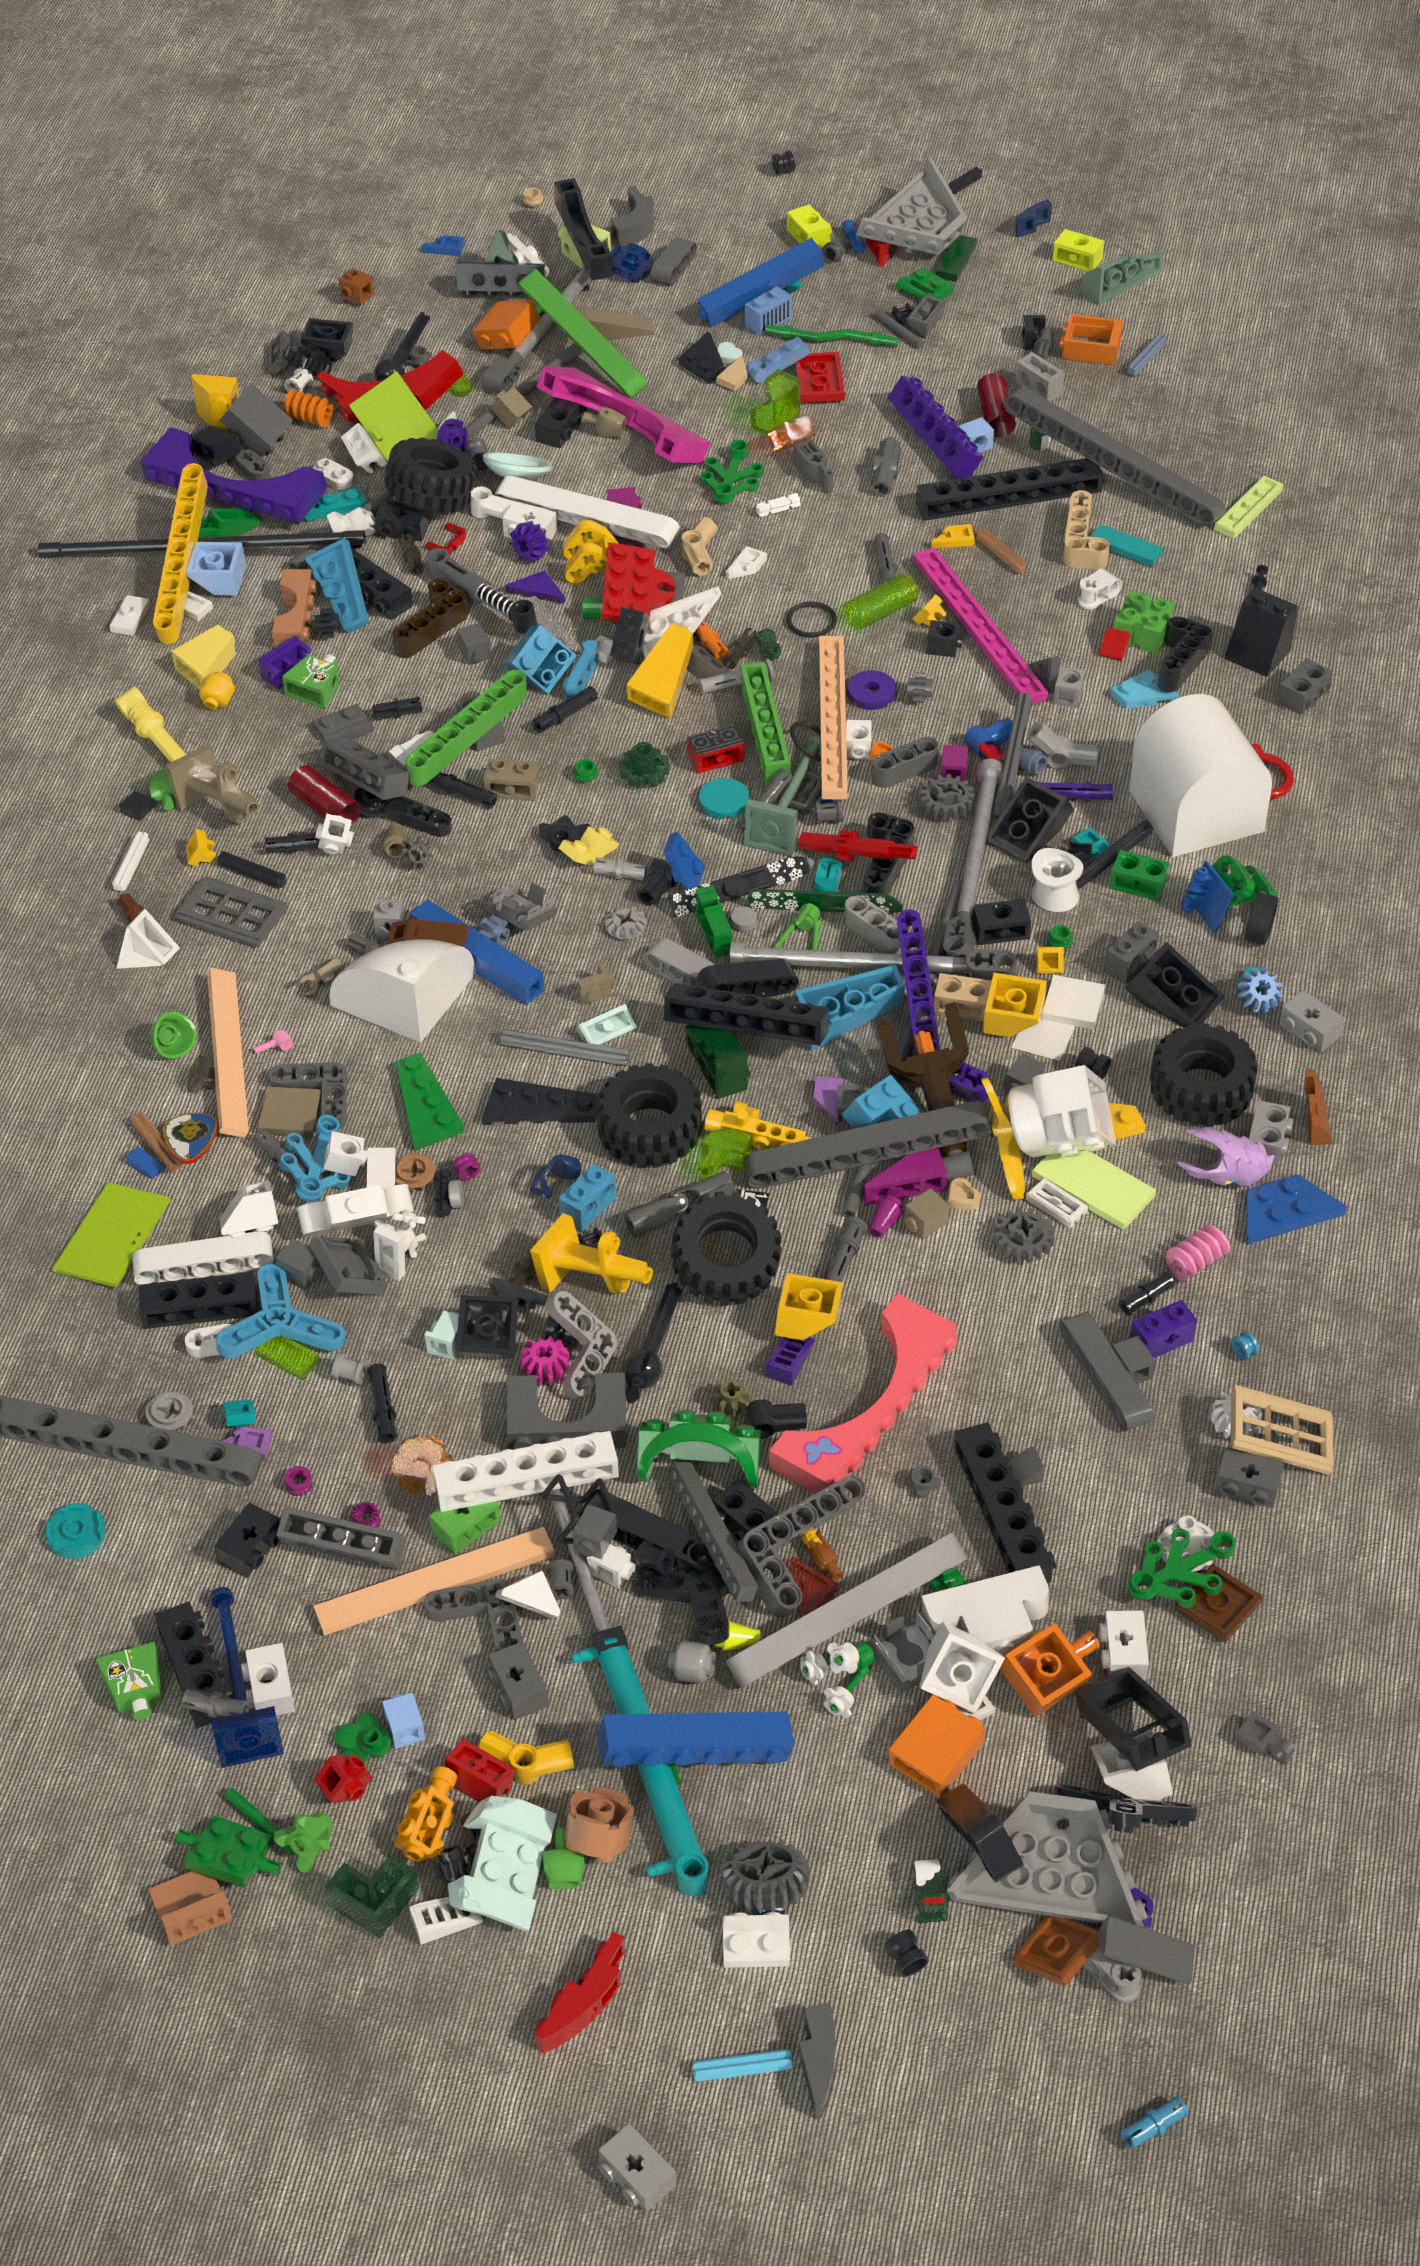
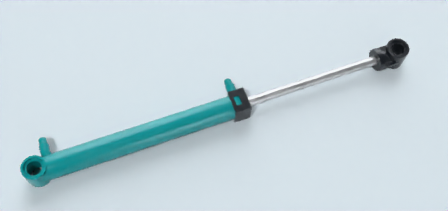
(612, 1655)

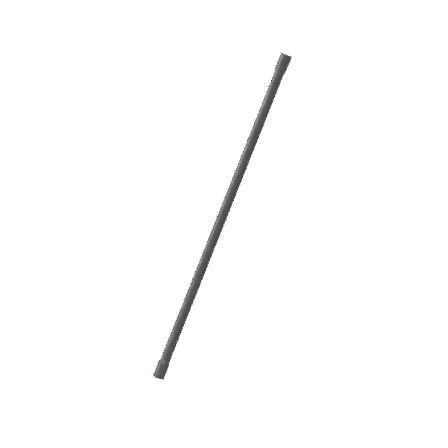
(565, 357)

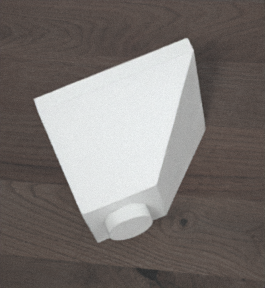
(959, 1667)
(1117, 1772)

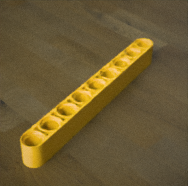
(182, 538)

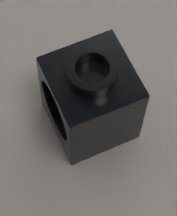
(944, 638)

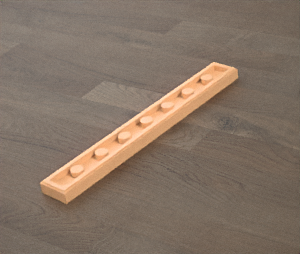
(227, 1053)
(416, 1585)

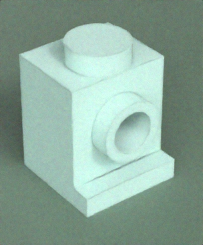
(443, 1336)

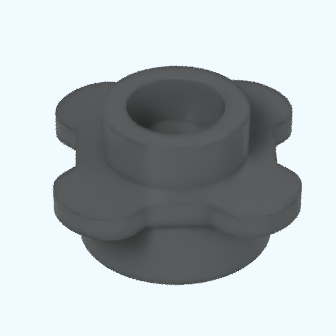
(419, 356)
(923, 1474)

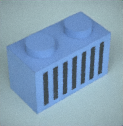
(769, 308)

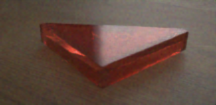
(814, 1586)

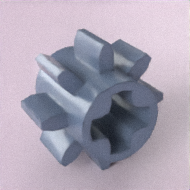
(494, 929)

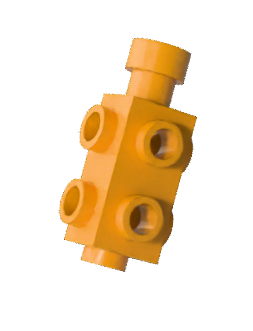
(427, 1817)

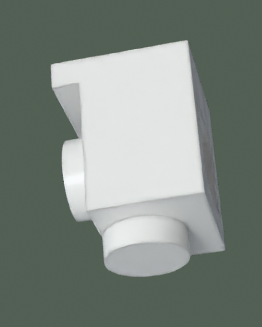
(613, 1567)

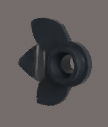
(561, 830)

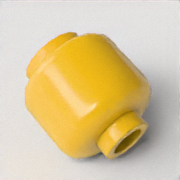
(217, 690)

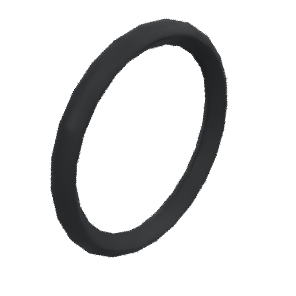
(811, 634)
(797, 742)

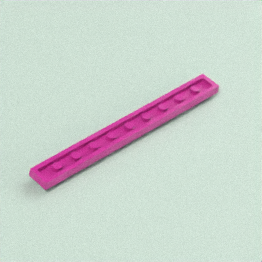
(979, 625)

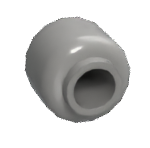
(692, 1662)

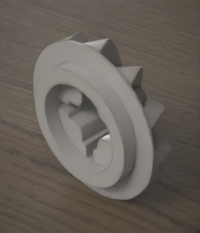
(628, 929)
(163, 1404)

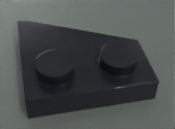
(703, 359)

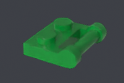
(925, 283)

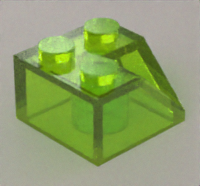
(780, 402)

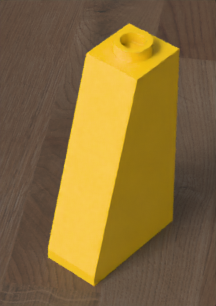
(662, 672)

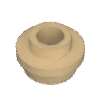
(532, 197)

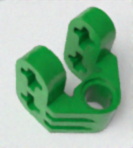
(1240, 880)

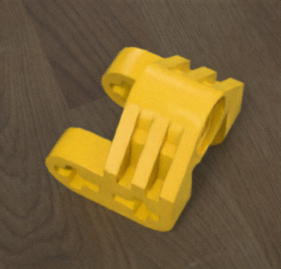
(589, 544)

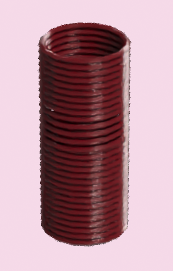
(992, 393)
(322, 794)

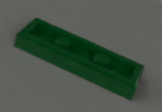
(956, 258)

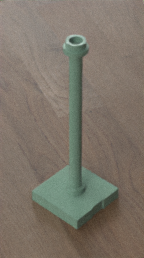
(775, 826)

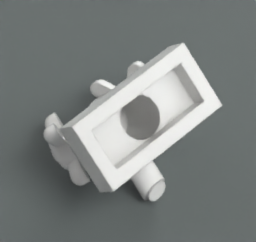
(393, 1242)

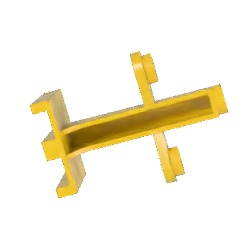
(560, 1252)

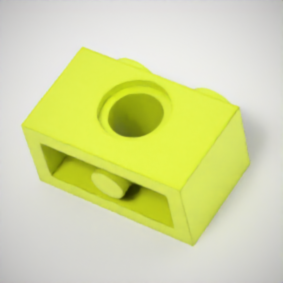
(807, 223)
(1078, 250)

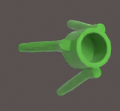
(805, 920)

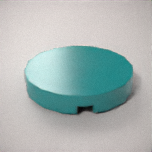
(723, 798)
(75, 1531)

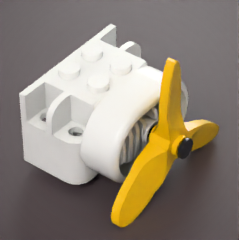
(1052, 1115)

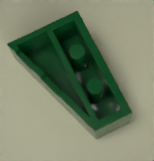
(719, 1059)

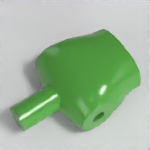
(161, 789)
(563, 1867)

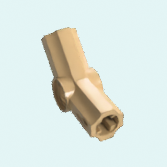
(694, 546)

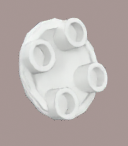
(1199, 1539)

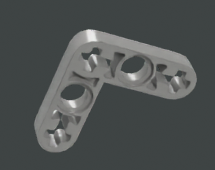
(590, 1339)

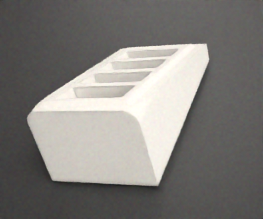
(439, 1929)

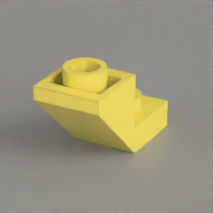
(592, 845)

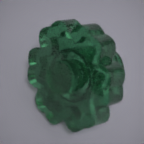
(644, 766)

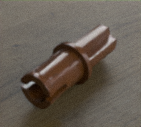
(129, 906)

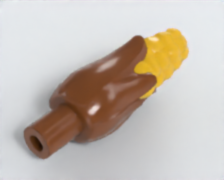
(822, 1554)

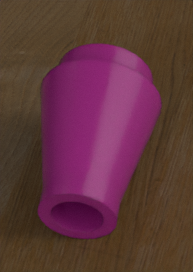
(885, 1215)

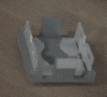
(520, 910)
(903, 1650)

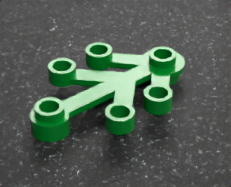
(725, 491)
(1180, 1569)

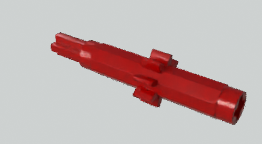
(849, 845)

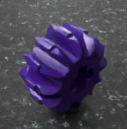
(529, 541)

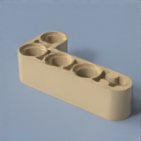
(1080, 549)

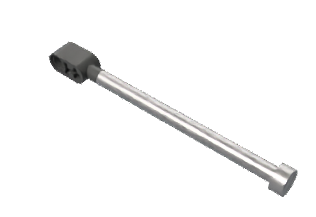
(506, 371)
(959, 934)
(967, 965)

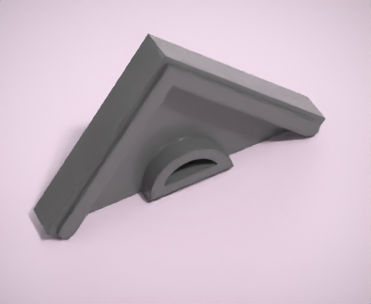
(1047, 672)

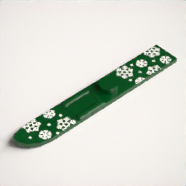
(823, 900)

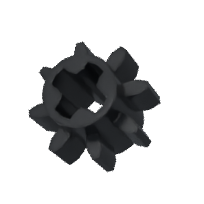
(326, 623)
(452, 1864)

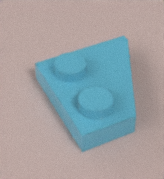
(1141, 691)

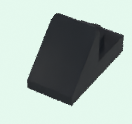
(527, 1297)

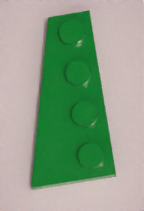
(426, 1105)

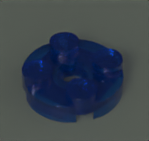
(632, 271)

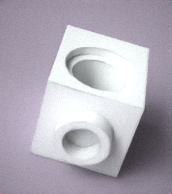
(858, 739)
(344, 1154)

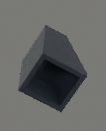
(1262, 632)

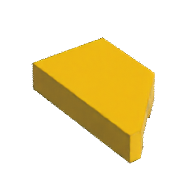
(954, 537)

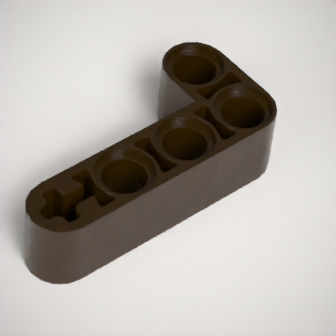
(444, 613)

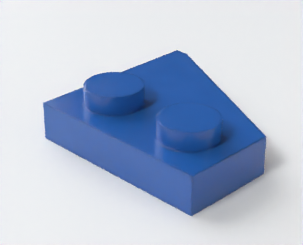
(683, 861)

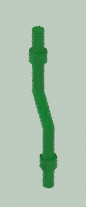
(875, 338)

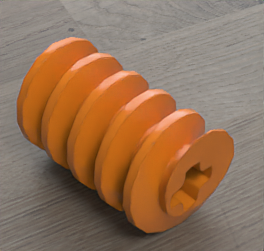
(308, 408)

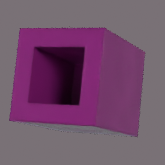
(954, 761)

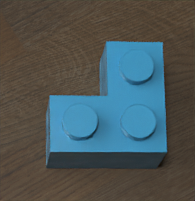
(880, 1104)

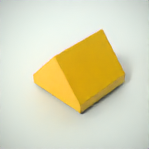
(1049, 960)

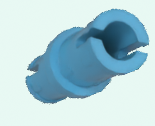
(1154, 2122)

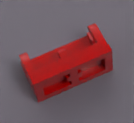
(479, 1772)

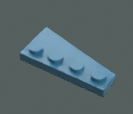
(339, 579)

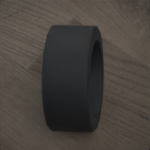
(1261, 918)

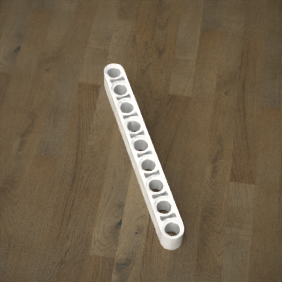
(577, 507)

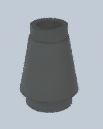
(834, 250)

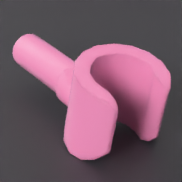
(280, 1038)

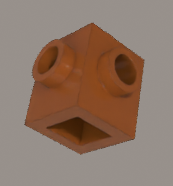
(356, 286)

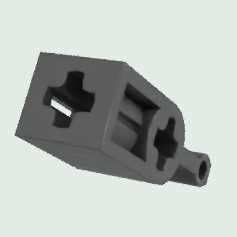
(813, 464)

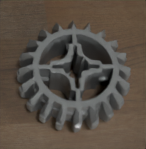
(765, 1876)

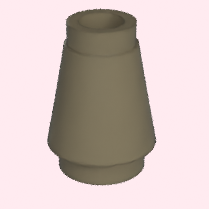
(395, 841)

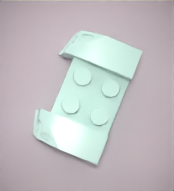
(504, 1860)

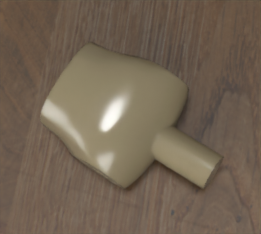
(608, 422)

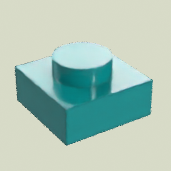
(239, 1413)

